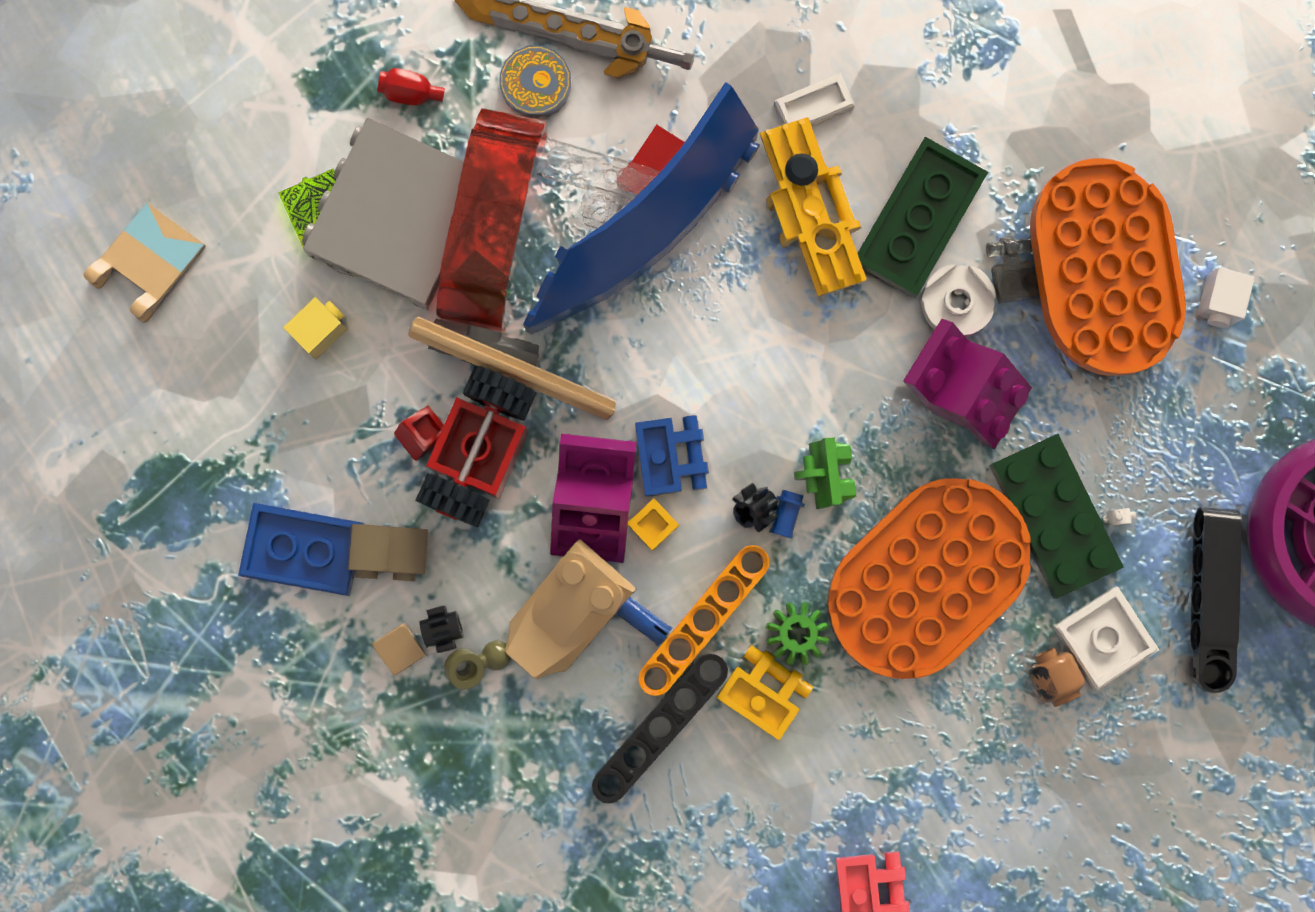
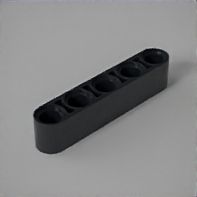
(652, 745)

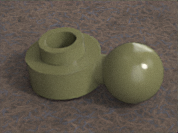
(492, 656)

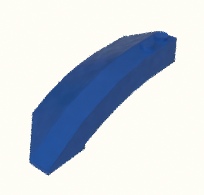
(654, 218)

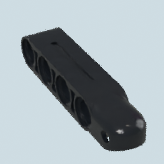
(1215, 597)

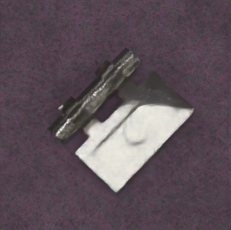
(1013, 279)

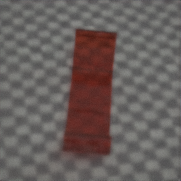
(487, 218)

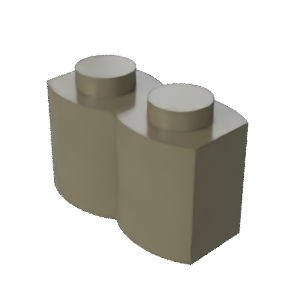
(387, 550)

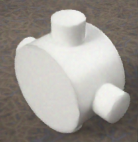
(1119, 517)

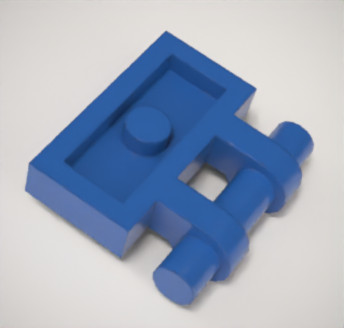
(659, 455)

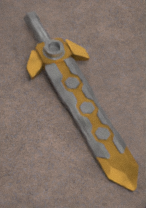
(626, 44)

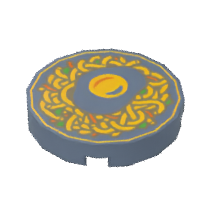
(535, 81)

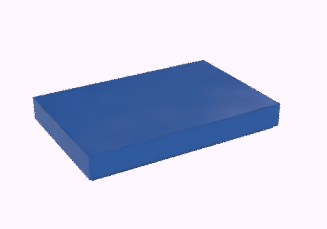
(297, 549)

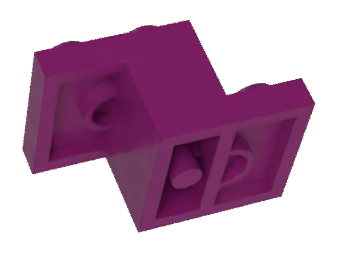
(968, 384)
(593, 495)

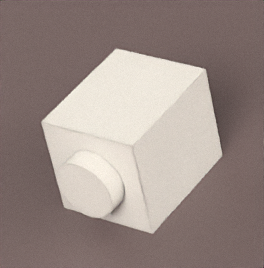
(1225, 297)

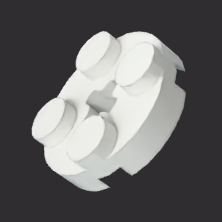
(960, 280)

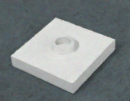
(1105, 638)

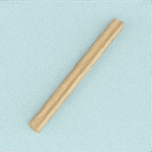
(509, 366)

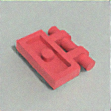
(860, 879)

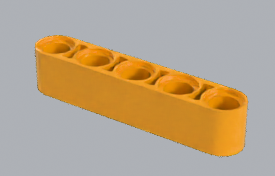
(719, 609)

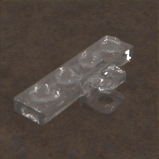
(605, 178)

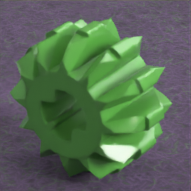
(791, 644)

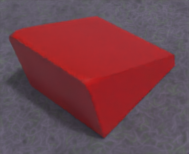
(419, 432)

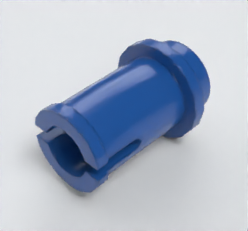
(788, 511)

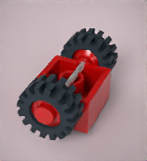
(477, 446)

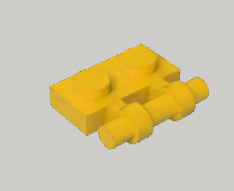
(758, 702)

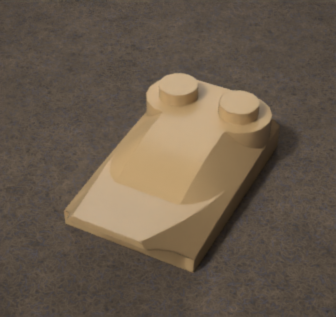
(566, 612)

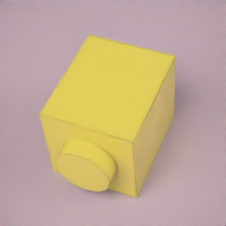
(316, 327)

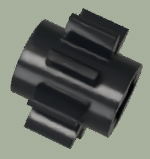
(755, 507)
(441, 629)

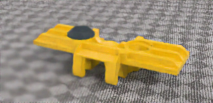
(801, 211)

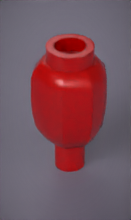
(408, 87)

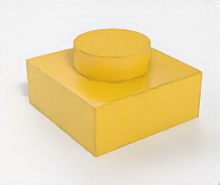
(653, 524)

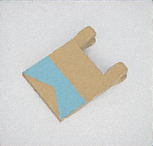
(151, 255)

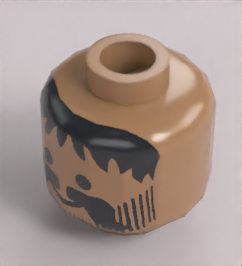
(1056, 677)

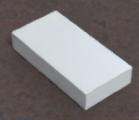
(817, 102)

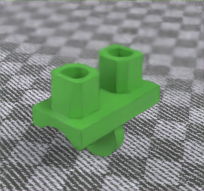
(822, 473)

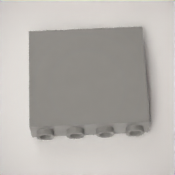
(388, 212)

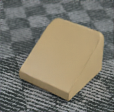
(399, 649)

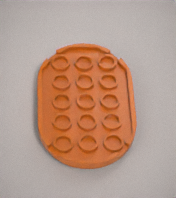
(1107, 267)
(929, 578)

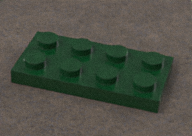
(920, 217)
(1059, 515)

